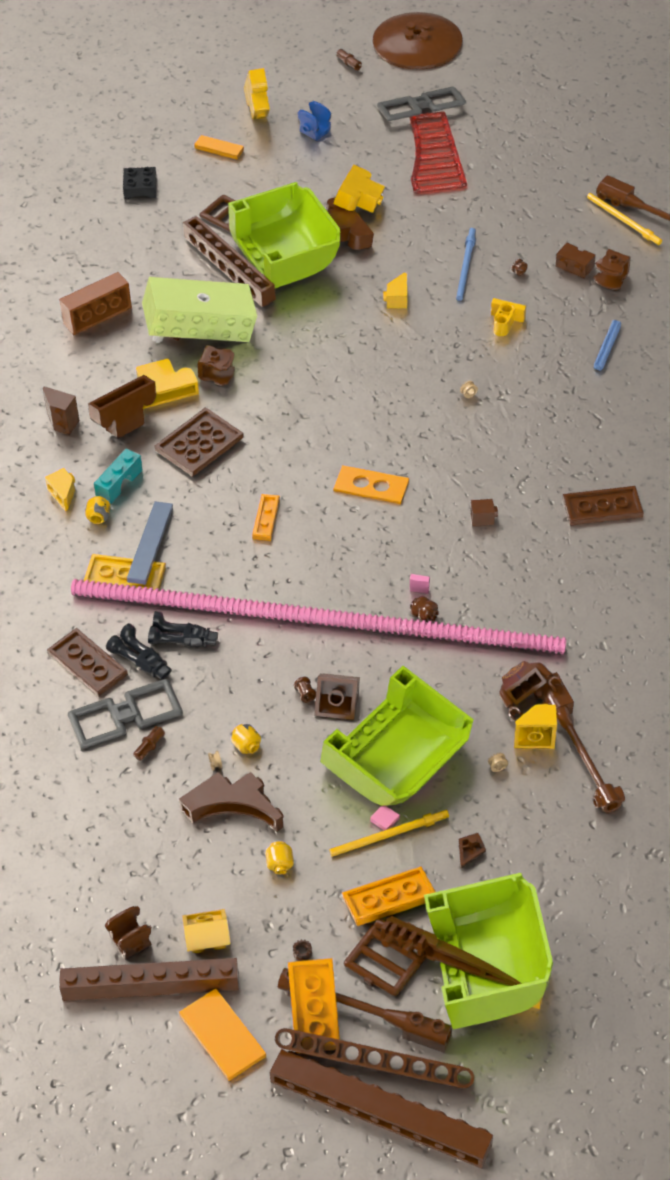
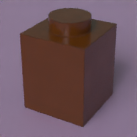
(483, 512)

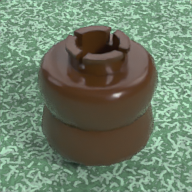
(424, 609)

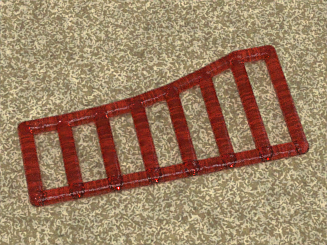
(439, 155)

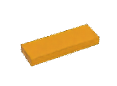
(219, 147)
(266, 517)

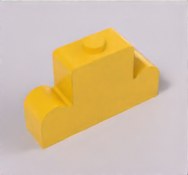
(255, 93)
(359, 191)
(169, 384)

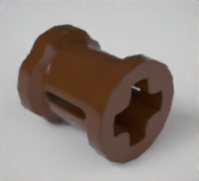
(305, 690)

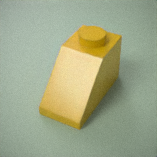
(396, 292)
(61, 487)

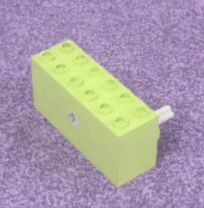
(198, 309)

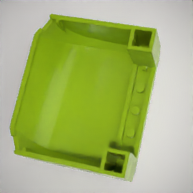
(284, 233)
(398, 742)
(503, 927)

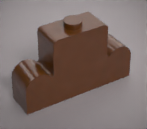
(351, 226)
(123, 407)

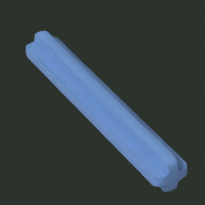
(607, 345)

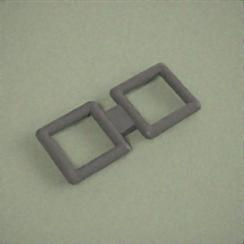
(421, 102)
(124, 713)

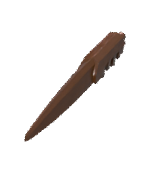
(411, 937)

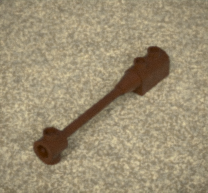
(623, 194)
(606, 795)
(414, 1025)

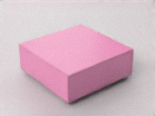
(419, 583)
(384, 818)

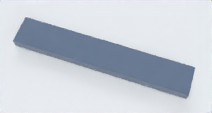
(149, 543)

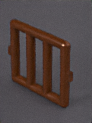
(370, 978)

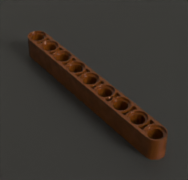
(363, 1053)

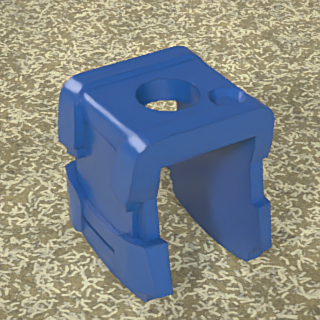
(317, 120)

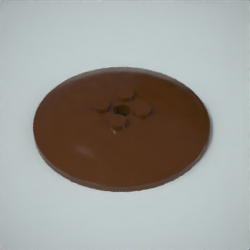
(435, 45)

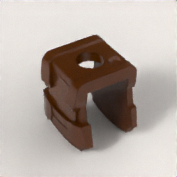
(613, 269)
(216, 365)
(127, 933)

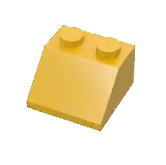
(536, 728)
(206, 931)

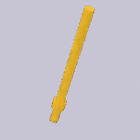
(646, 233)
(426, 820)

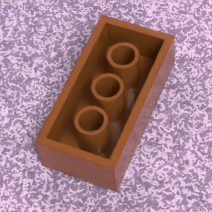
(95, 303)

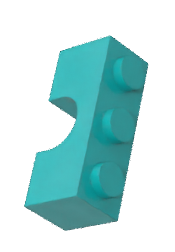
(127, 466)

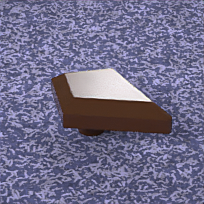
(470, 848)

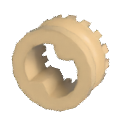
(468, 389)
(215, 760)
(497, 762)

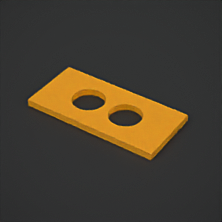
(393, 494)

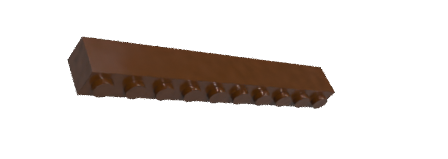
(382, 1108)

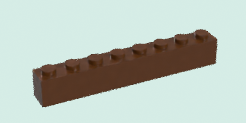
(149, 979)

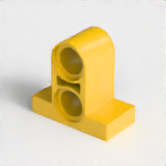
(505, 314)

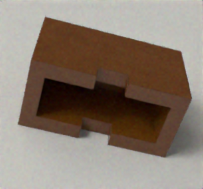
(575, 261)

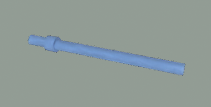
(470, 242)

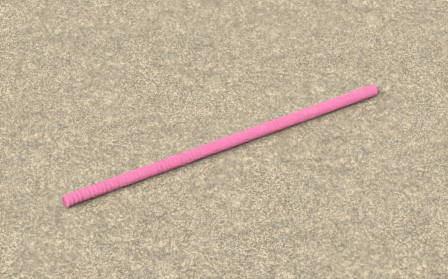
(317, 616)

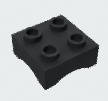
(139, 182)

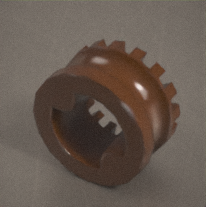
(519, 267)
(302, 944)

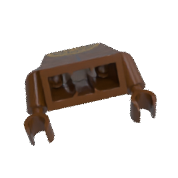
(522, 682)

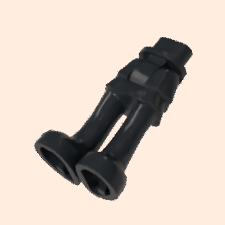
(190, 635)
(148, 659)

